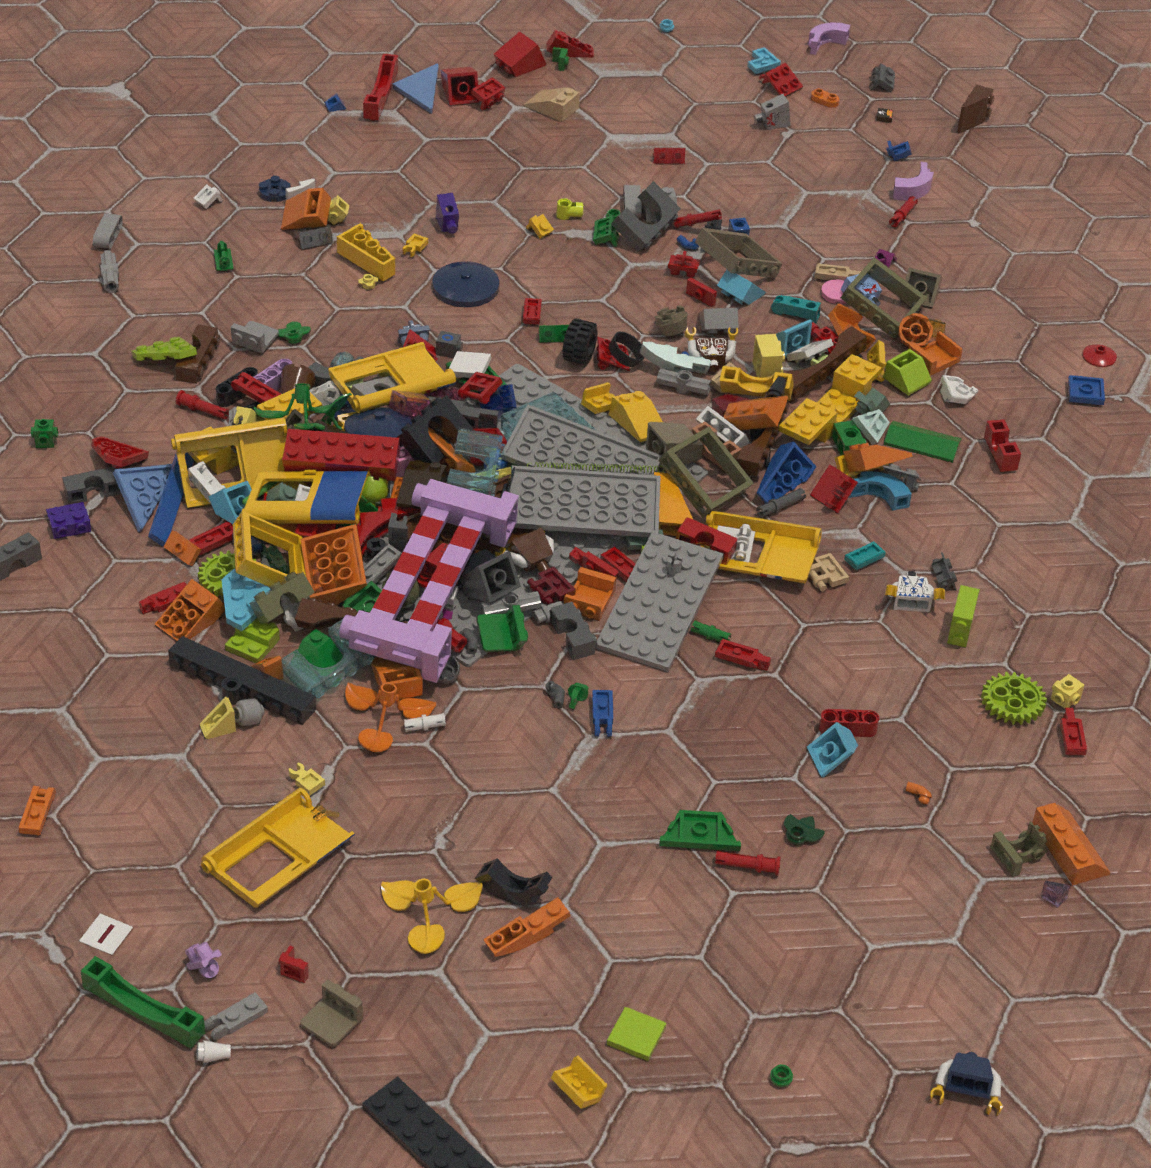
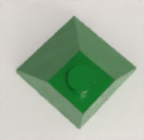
(320, 650)

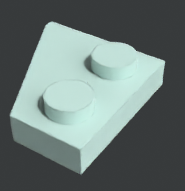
(872, 425)

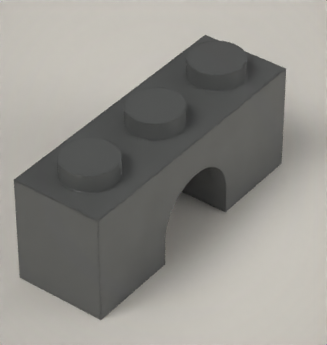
(80, 484)
(24, 548)
(579, 640)

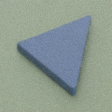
(420, 87)
(142, 490)

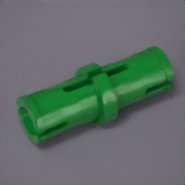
(710, 632)

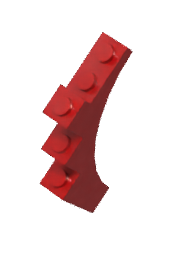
(376, 523)

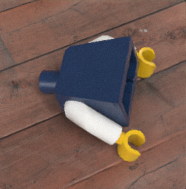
(969, 1076)

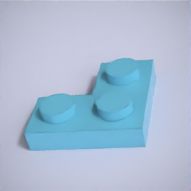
(763, 61)

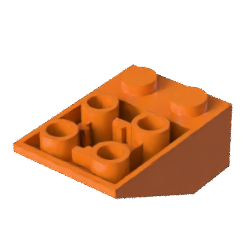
(307, 210)
(191, 612)
(406, 678)

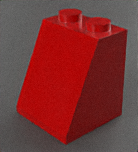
(519, 55)
(458, 85)

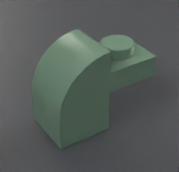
(872, 401)

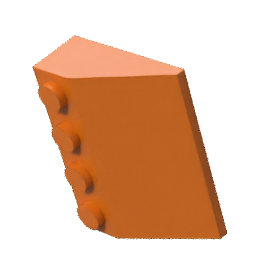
(334, 564)

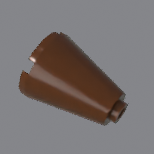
(292, 375)

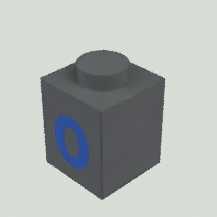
(448, 344)

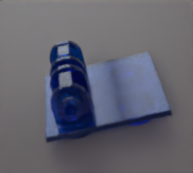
(501, 399)

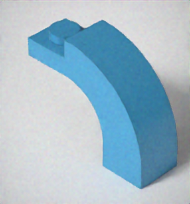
(884, 486)

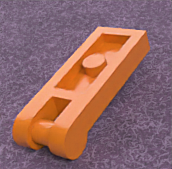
(36, 810)

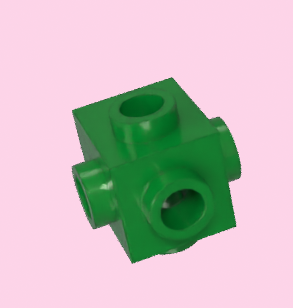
(44, 429)

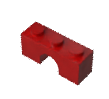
(997, 438)
(698, 533)

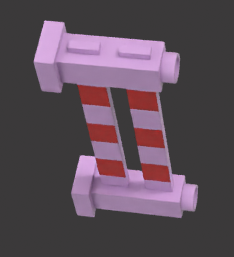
(415, 642)

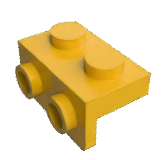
(580, 1083)

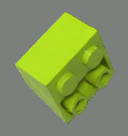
(907, 372)

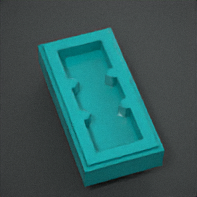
(865, 555)

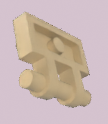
(830, 570)

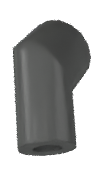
(556, 692)

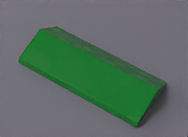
(922, 441)

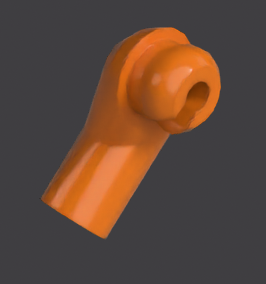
(920, 790)

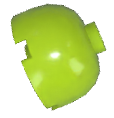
(375, 490)

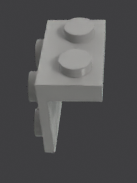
(253, 336)

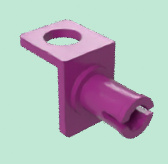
(885, 257)

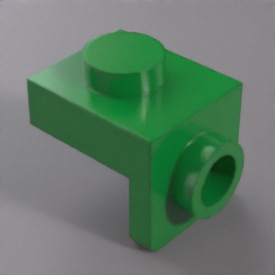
(561, 56)

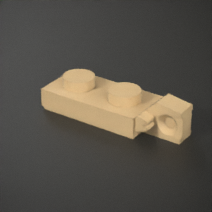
(833, 272)

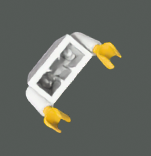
(913, 593)

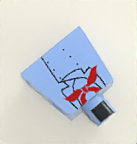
(867, 286)

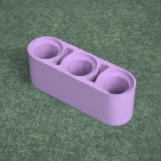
(272, 375)

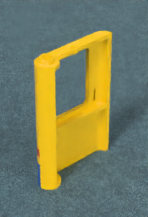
(409, 367)

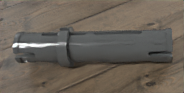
(775, 505)

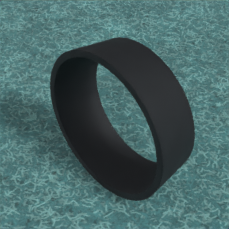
(629, 341)

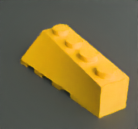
(366, 252)

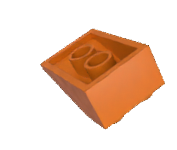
(866, 456)

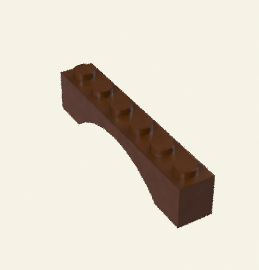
(849, 342)
(752, 455)
(319, 615)

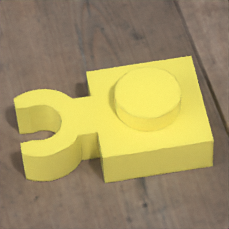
(308, 780)

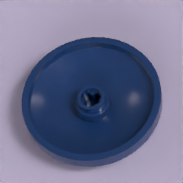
(465, 284)
(377, 422)

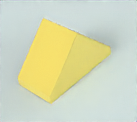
(219, 720)

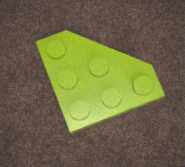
(175, 348)

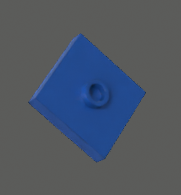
(1086, 390)

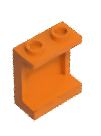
(844, 317)
(938, 353)
(592, 593)

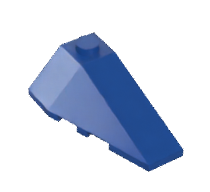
(785, 472)

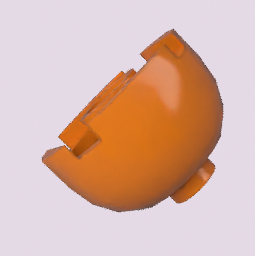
(915, 329)

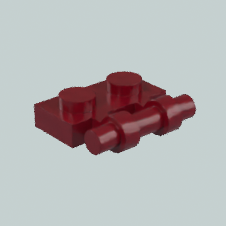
(554, 582)

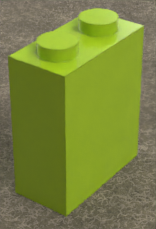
(963, 616)

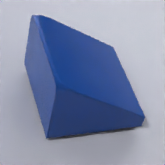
(335, 104)

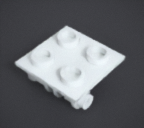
(744, 543)

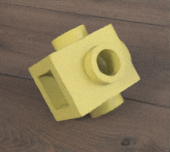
(338, 210)
(1067, 691)

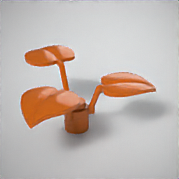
(362, 698)

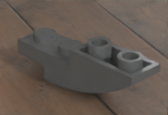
(476, 416)

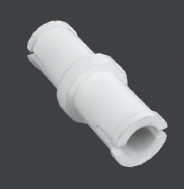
(424, 722)

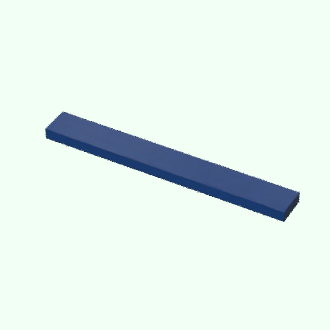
(169, 503)

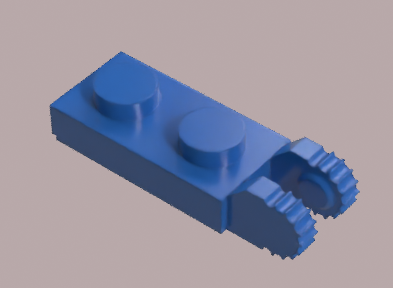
(602, 710)

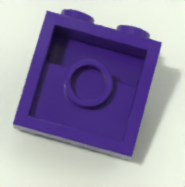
(68, 520)

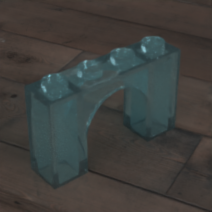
(484, 447)
(317, 679)

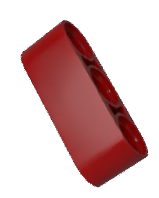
(860, 722)

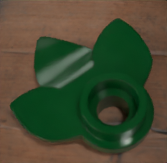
(802, 830)

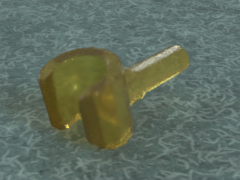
(320, 812)

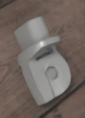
(544, 612)

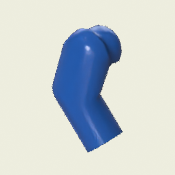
(687, 244)

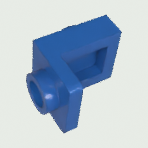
(899, 151)

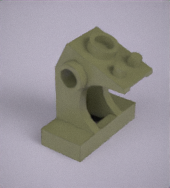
(1030, 840)

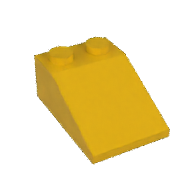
(634, 413)

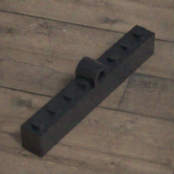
(241, 680)

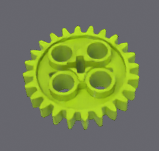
(214, 570)
(1013, 698)

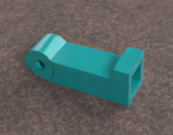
(797, 307)

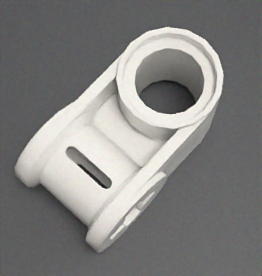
(324, 394)

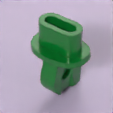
(577, 692)

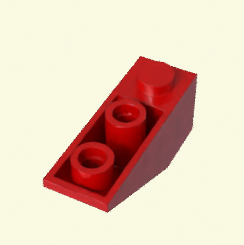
(574, 46)

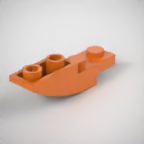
(527, 931)

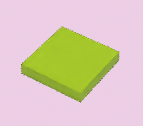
(636, 1033)

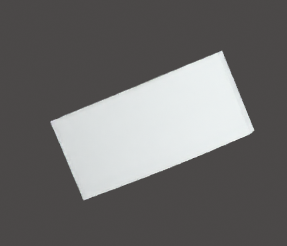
(303, 185)

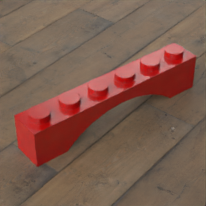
(375, 101)

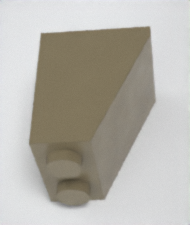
(667, 435)

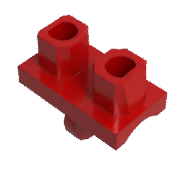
(683, 263)

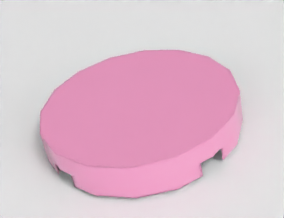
(831, 291)

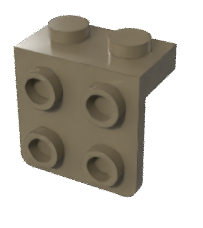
(334, 1014)

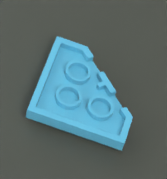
(237, 594)

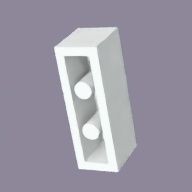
(725, 429)

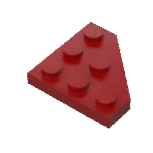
(117, 453)

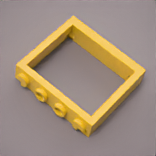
(249, 525)

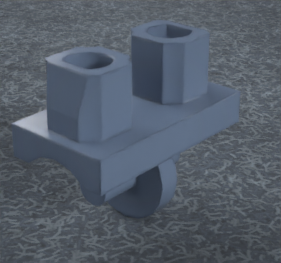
(422, 331)

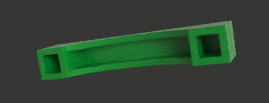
(180, 1024)

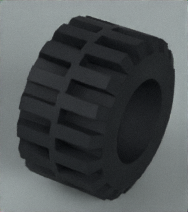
(580, 341)

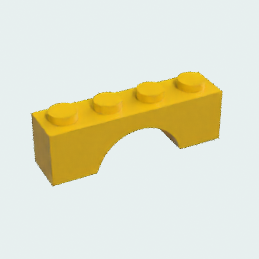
(738, 382)

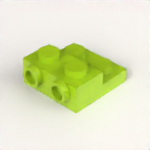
(254, 641)

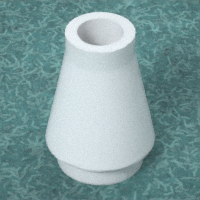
(212, 1051)

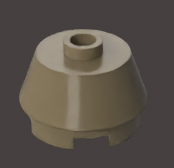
(671, 321)

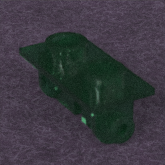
(275, 558)

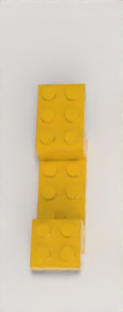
(815, 419)
(224, 458)

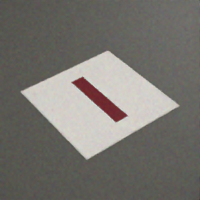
(106, 934)

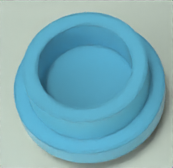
(667, 25)

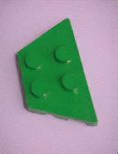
(700, 831)

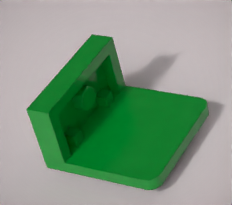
(502, 631)

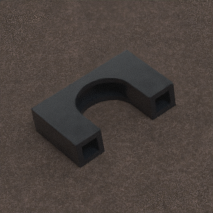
(416, 436)

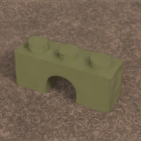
(267, 605)

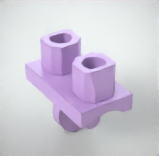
(201, 958)

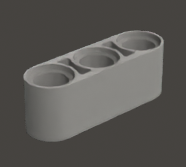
(631, 199)
(107, 231)

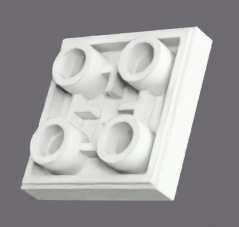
(468, 363)

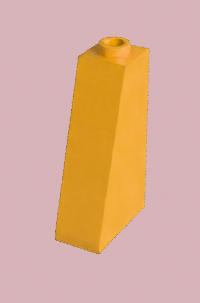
(671, 506)

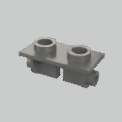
(943, 566)

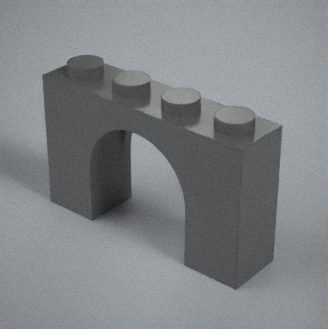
(636, 231)

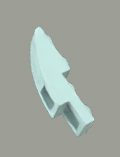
(666, 358)

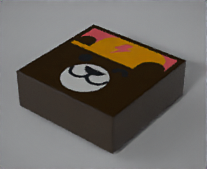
(884, 115)

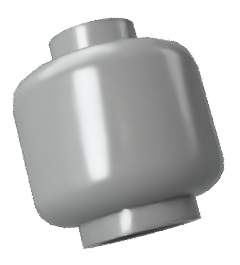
(248, 712)

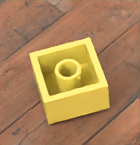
(767, 355)

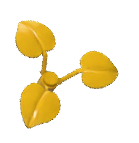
(429, 938)

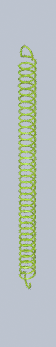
(599, 467)

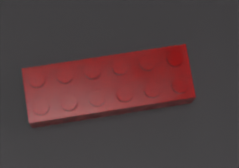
(341, 453)

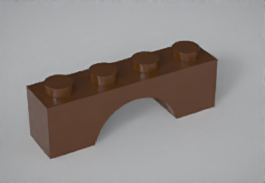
(192, 368)

